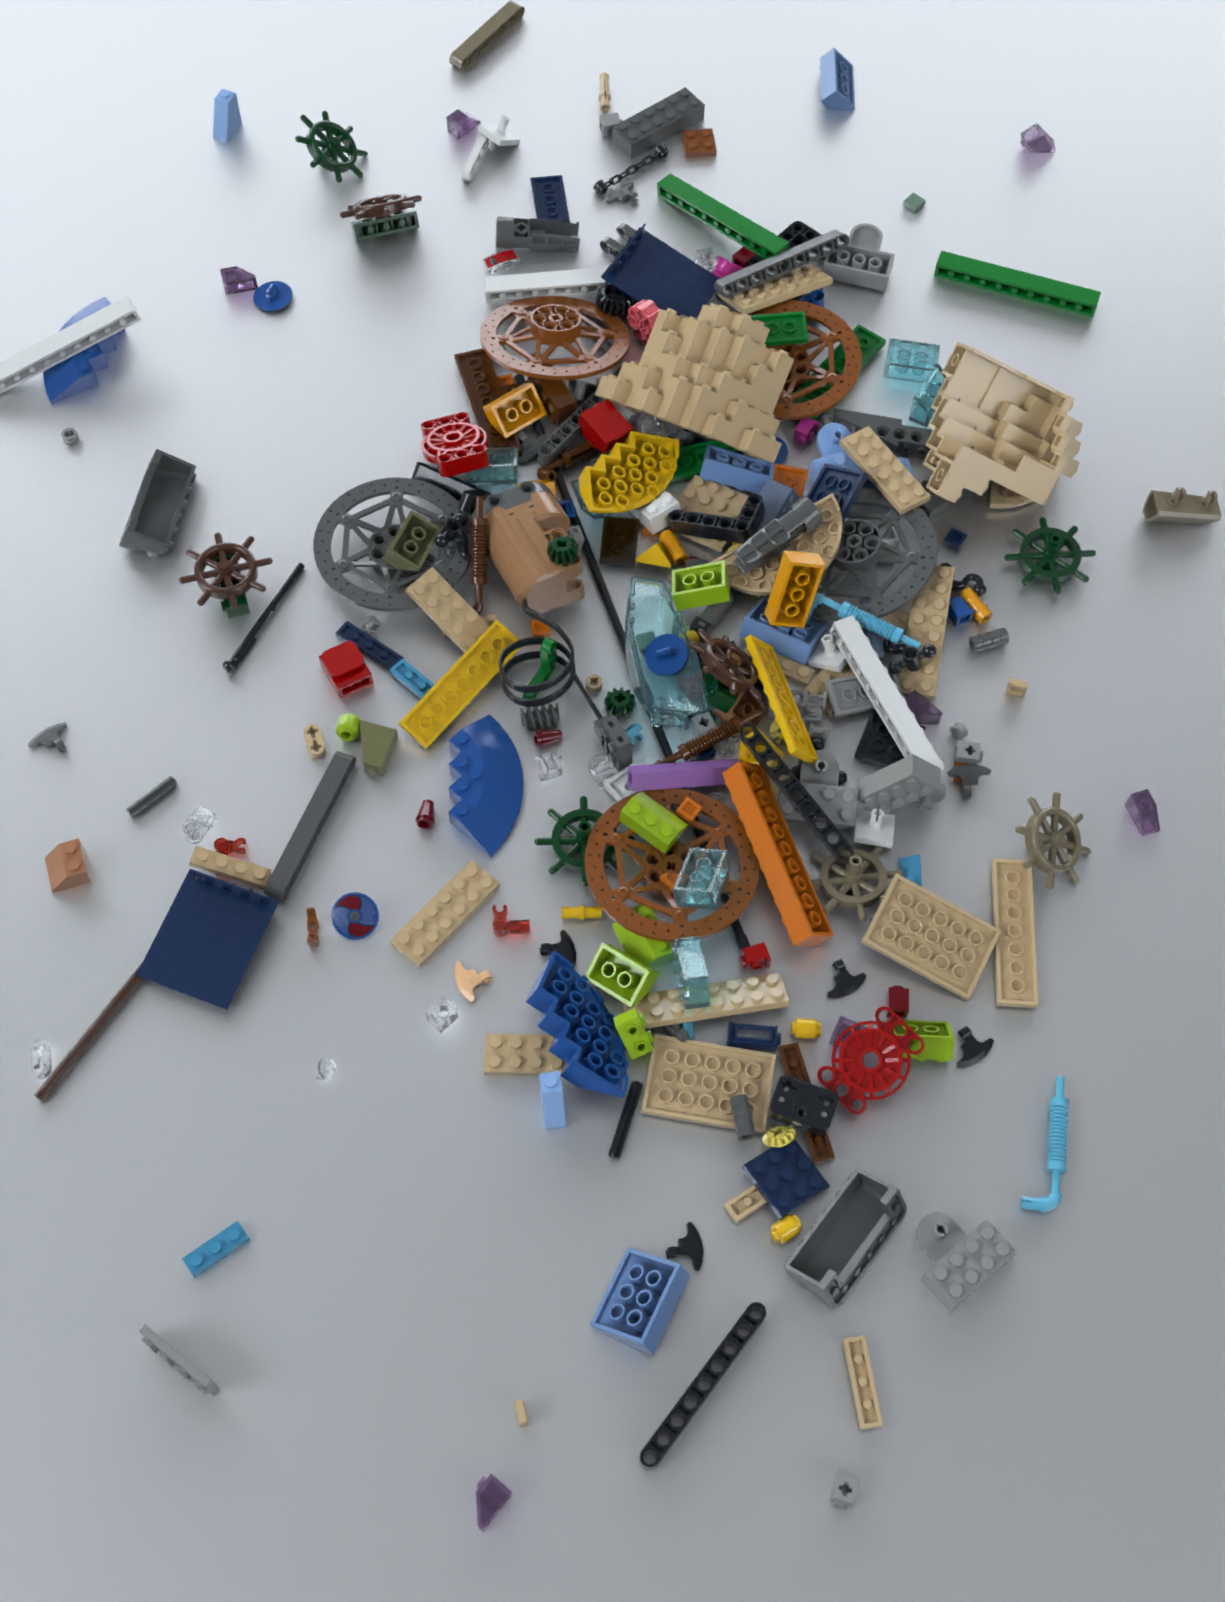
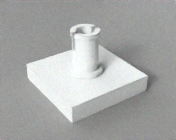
(499, 133)
(581, 386)
(827, 655)
(874, 828)

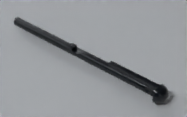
(249, 640)

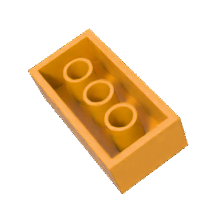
(794, 589)

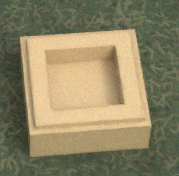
(1016, 687)
(521, 1413)

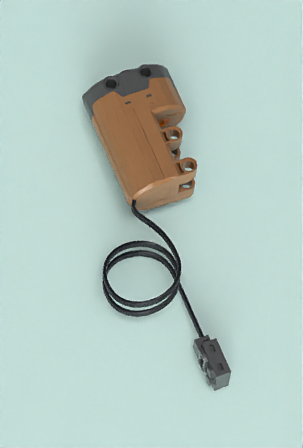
(517, 542)

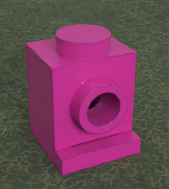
(805, 431)

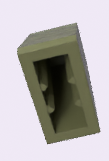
(377, 747)

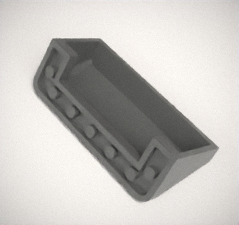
(159, 504)
(847, 1237)

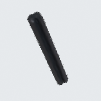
(625, 1120)

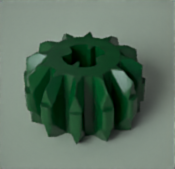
(562, 549)
(620, 702)

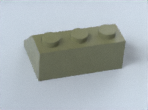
(411, 543)

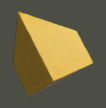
(656, 556)

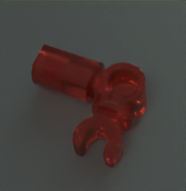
(228, 846)
(502, 927)

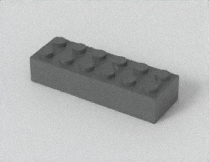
(658, 123)

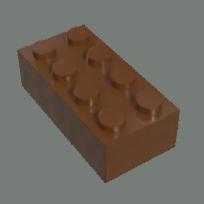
(555, 398)

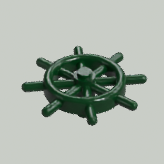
(331, 146)
(1050, 555)
(579, 840)

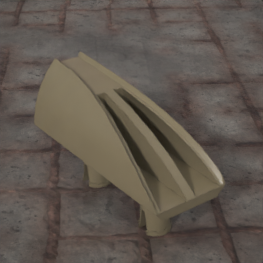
(1181, 507)

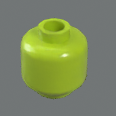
(348, 727)

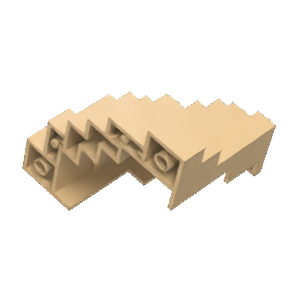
(707, 379)
(998, 429)

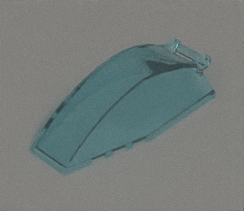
(647, 617)

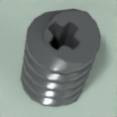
(540, 717)

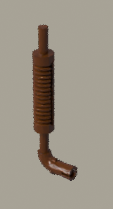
(566, 459)
(479, 569)
(710, 738)

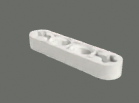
(475, 158)

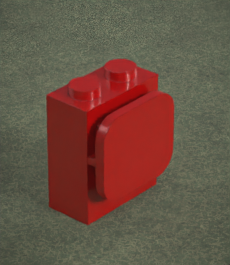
(604, 426)
(345, 668)

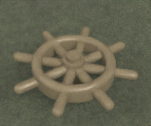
(1052, 840)
(853, 880)

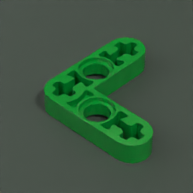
(548, 662)

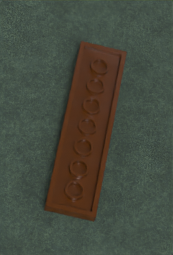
(481, 389)

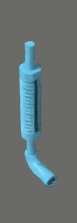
(866, 620)
(1056, 1151)

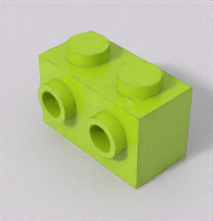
(633, 1033)

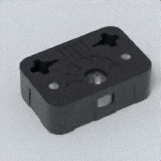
(803, 1099)

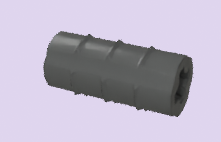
(988, 640)
(742, 1117)

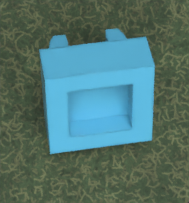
(633, 731)

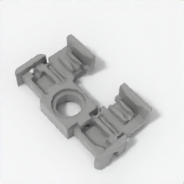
(811, 703)

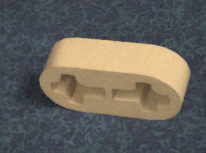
(311, 742)

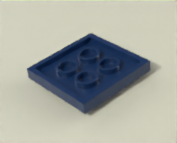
(840, 481)
(785, 1178)

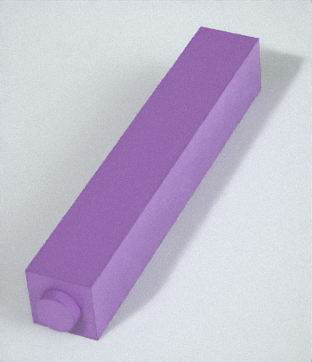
(678, 774)

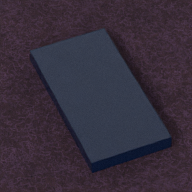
(550, 198)

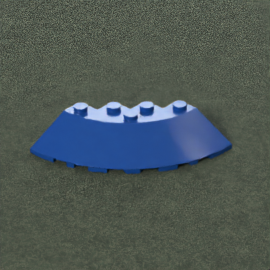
(78, 371)
(486, 784)
(580, 1028)

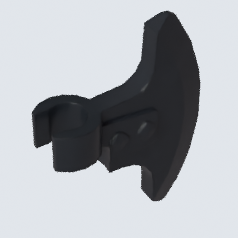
(564, 947)
(844, 981)
(972, 1049)
(689, 1246)

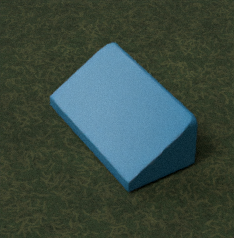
(911, 868)

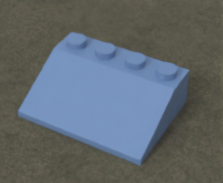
(787, 641)
(640, 1300)

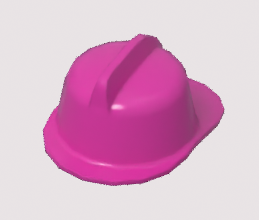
(724, 267)

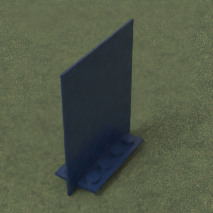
(660, 273)
(208, 939)

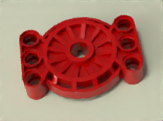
(454, 444)
(851, 1060)

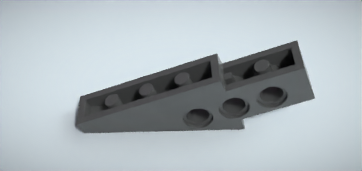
(893, 434)

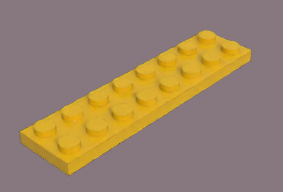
(458, 685)
(781, 700)

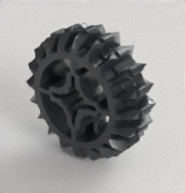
(613, 301)

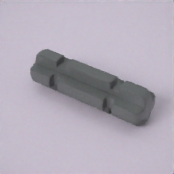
(676, 1031)

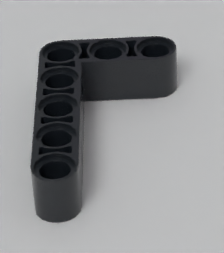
(794, 234)
(459, 489)
(720, 527)

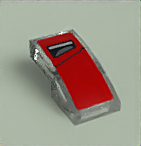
(500, 259)

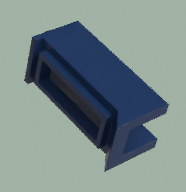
(753, 1037)

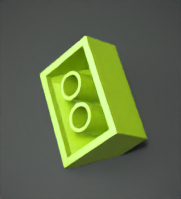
(700, 585)
(652, 821)
(646, 950)
(621, 974)
(936, 1036)

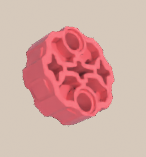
(642, 319)

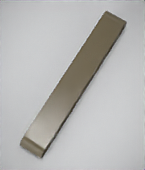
(486, 35)

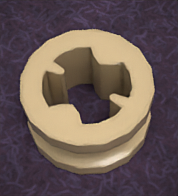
(594, 678)

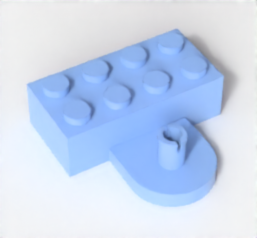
(830, 450)

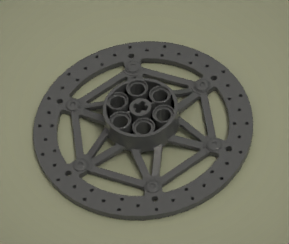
(381, 539)
(863, 548)

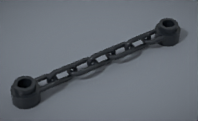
(601, 186)

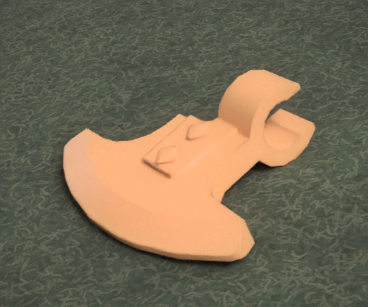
(469, 979)

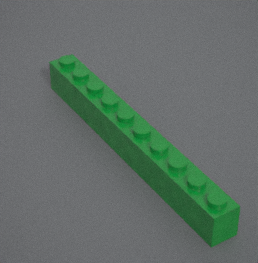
(720, 217)
(1017, 283)

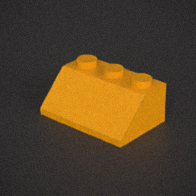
(515, 410)

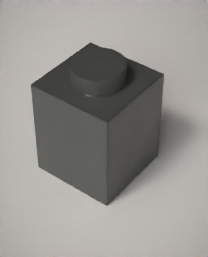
(933, 507)

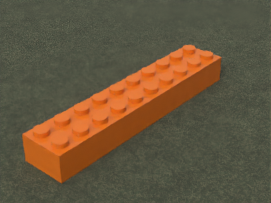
(777, 855)

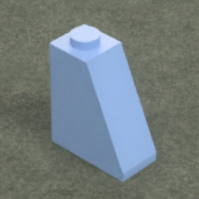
(226, 115)
(552, 1100)

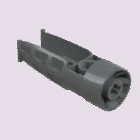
(536, 234)
(777, 535)

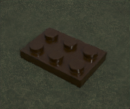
(619, 541)

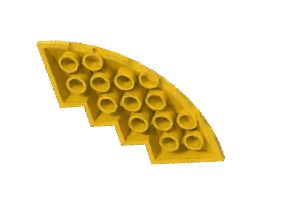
(630, 473)

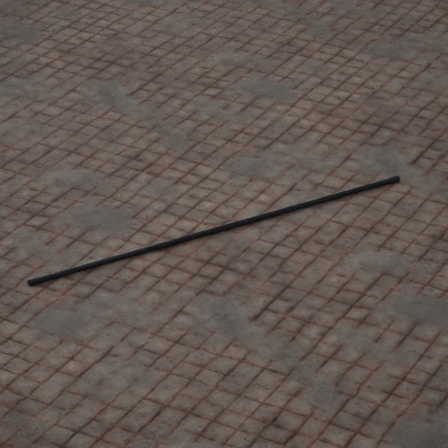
(740, 936)

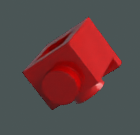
(755, 957)

